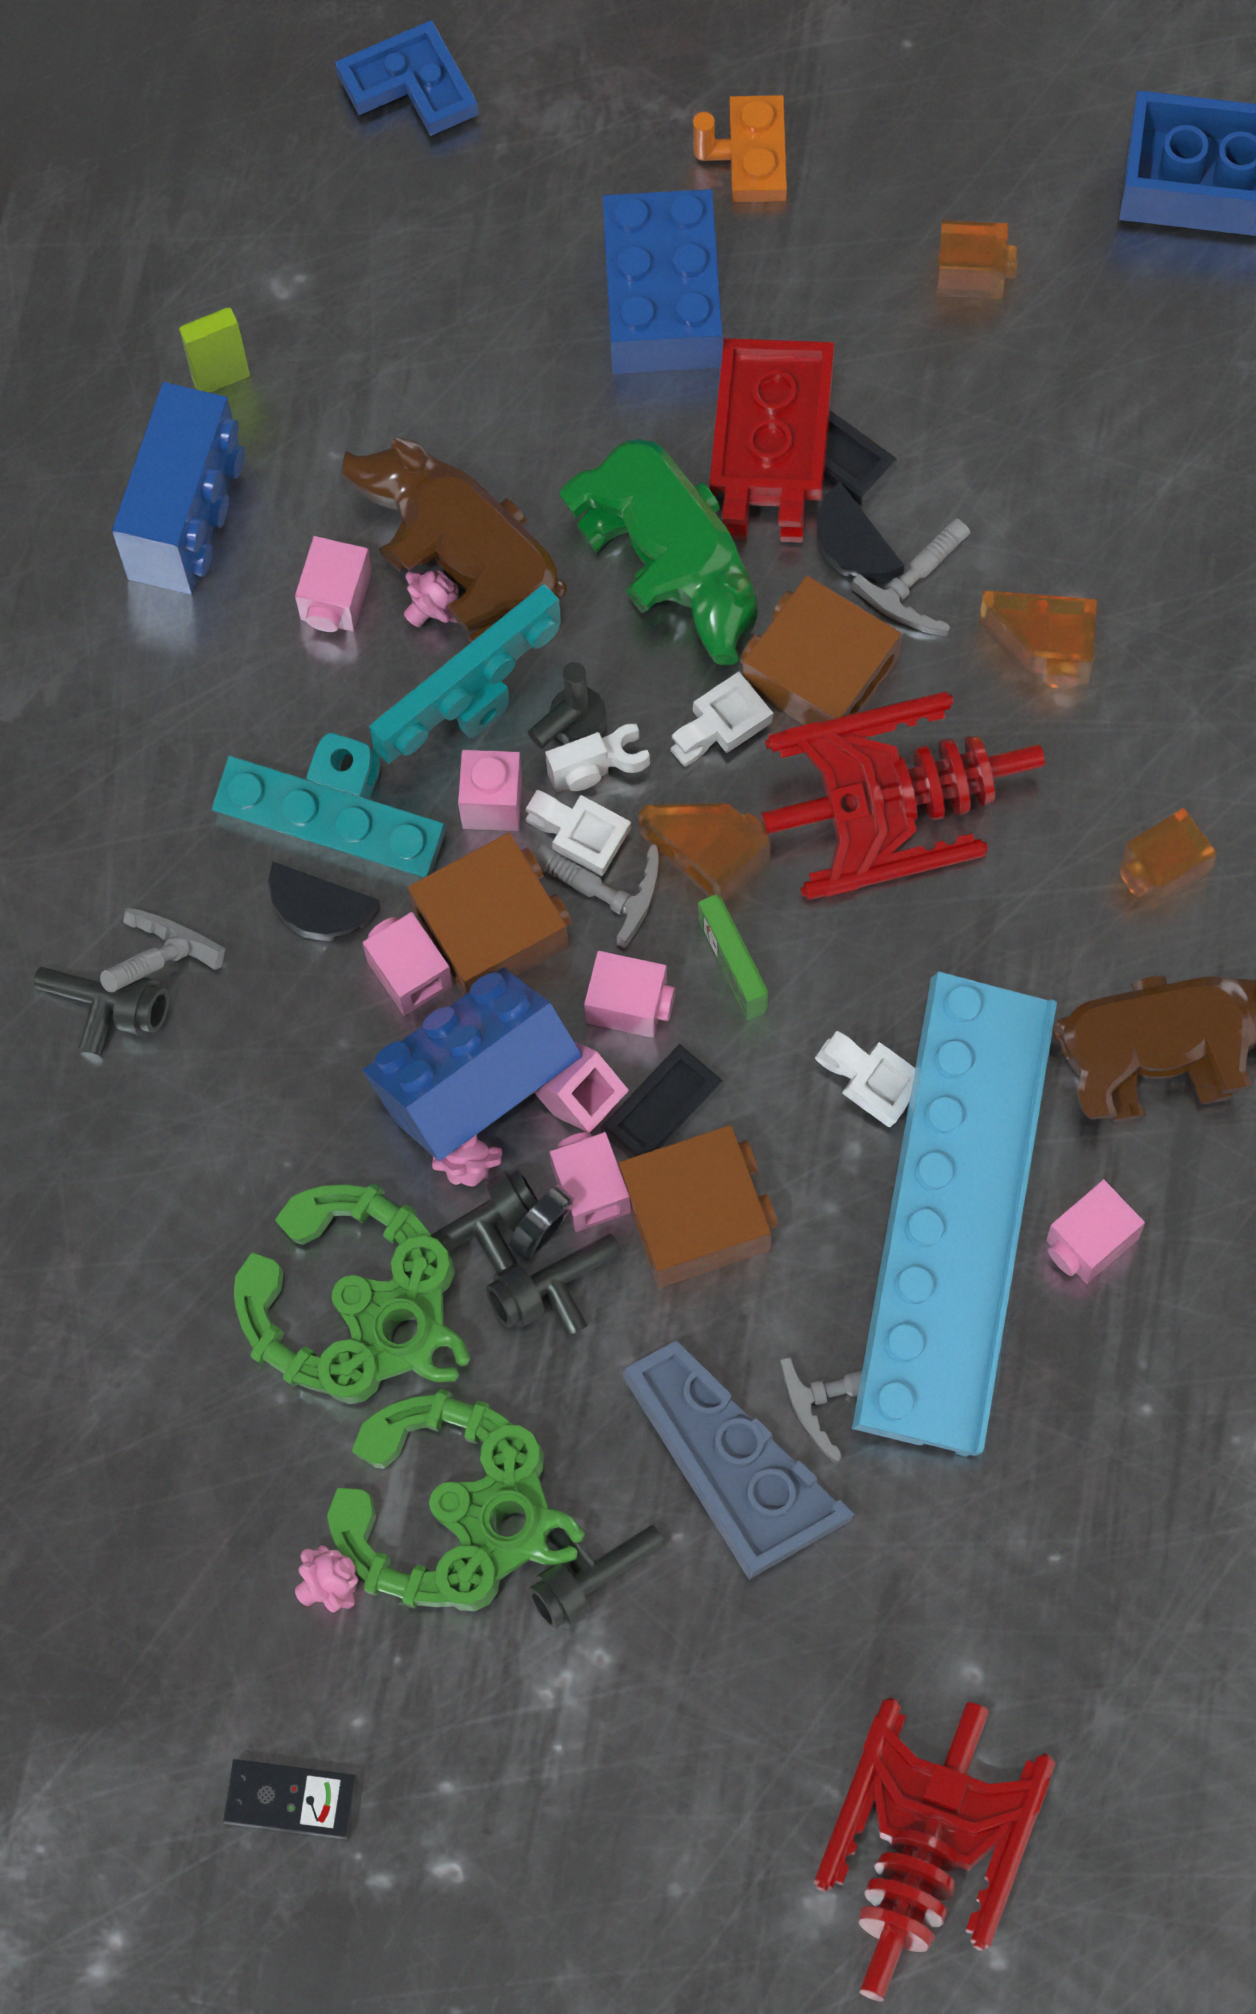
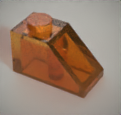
(1043, 634)
(708, 844)

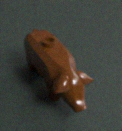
(460, 526)
(1160, 1034)

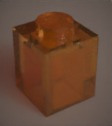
(974, 259)
(1167, 859)

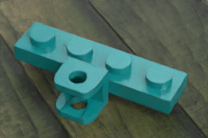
(471, 681)
(332, 807)

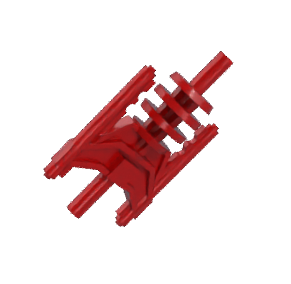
(877, 797)
(936, 1824)

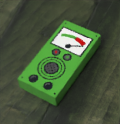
(733, 956)

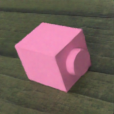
(333, 585)
(490, 790)
(407, 962)
(628, 994)
(583, 1091)
(592, 1177)
(1093, 1233)

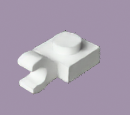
(725, 715)
(586, 760)
(584, 834)
(879, 1080)

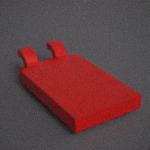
(771, 430)

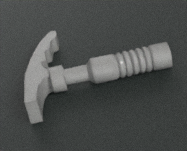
(890, 600)
(591, 885)
(179, 944)
(803, 1398)

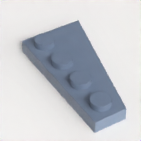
(742, 1477)

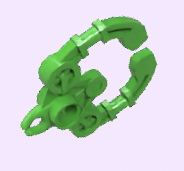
(371, 1308)
(471, 1510)

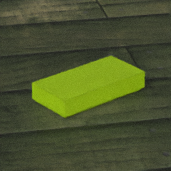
(215, 351)

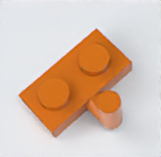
(753, 147)

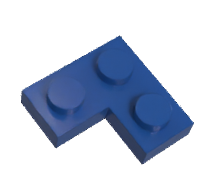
(411, 65)

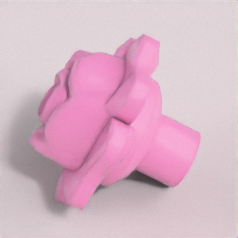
(430, 595)
(469, 1162)
(327, 1579)

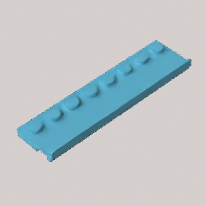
(955, 1216)

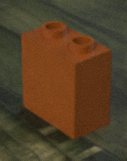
(820, 655)
(491, 912)
(698, 1205)

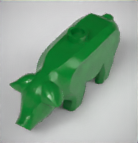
(675, 536)

